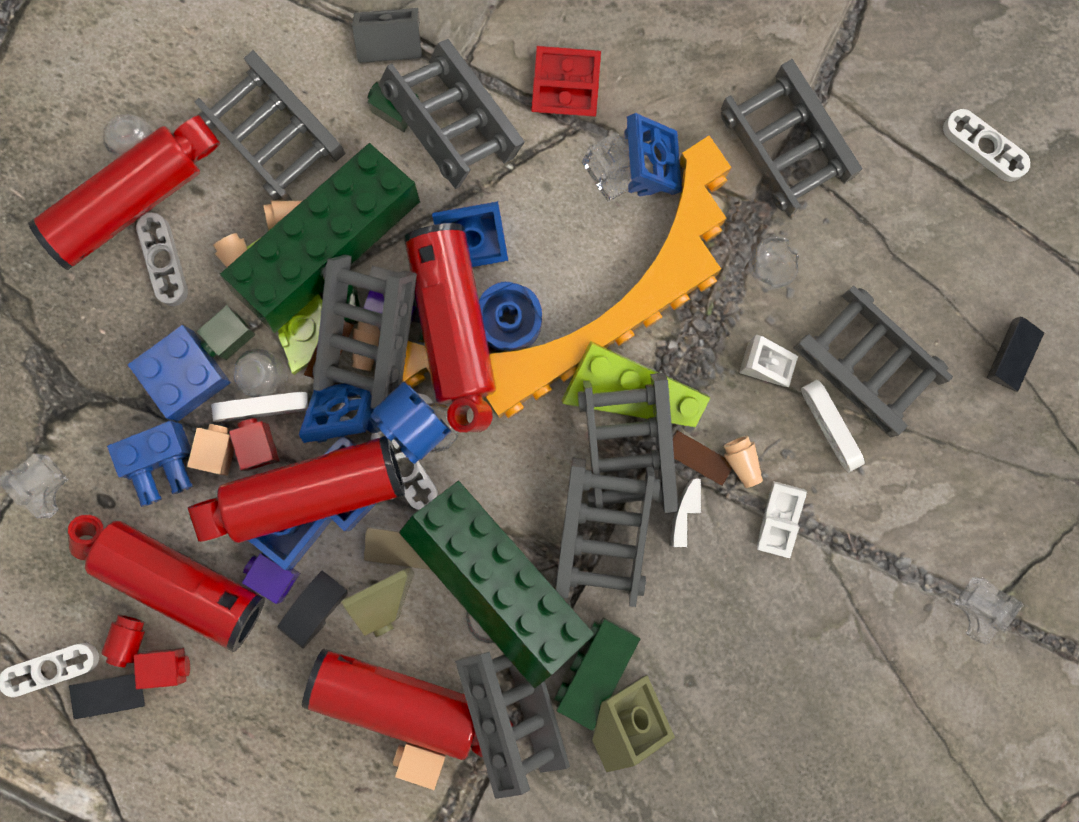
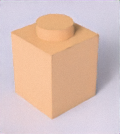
(212, 450)
(418, 765)

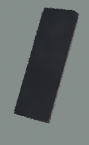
(1015, 354)

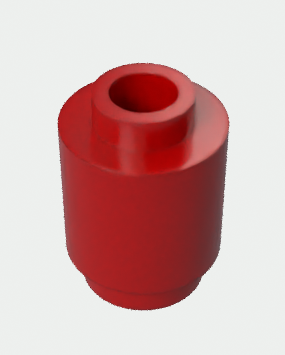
(123, 641)

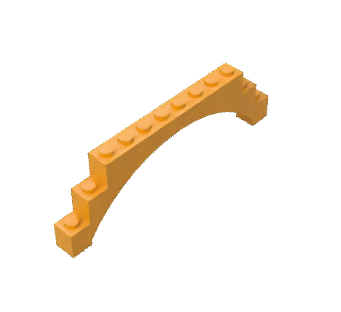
(677, 271)

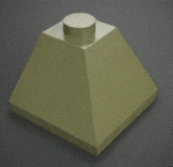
(380, 603)
(630, 726)

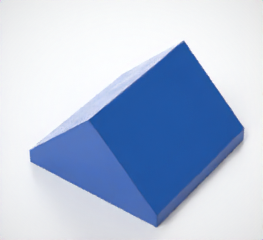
(482, 231)

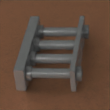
(471, 95)
(806, 110)
(301, 121)
(392, 323)
(865, 393)
(657, 427)
(578, 512)
(493, 726)

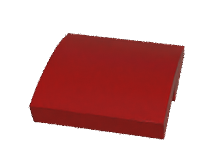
(566, 81)

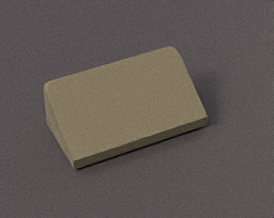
(390, 548)

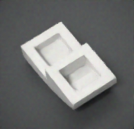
(688, 503)
(781, 519)

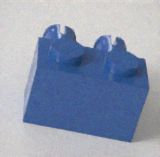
(149, 450)

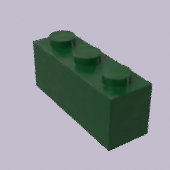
(596, 672)

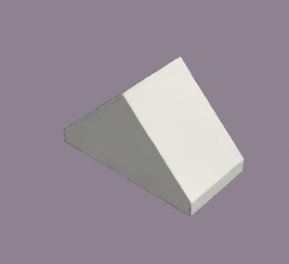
(768, 361)

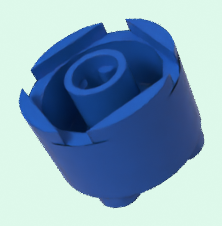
(517, 301)
(410, 422)

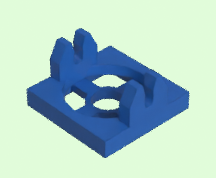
(643, 182)
(320, 428)

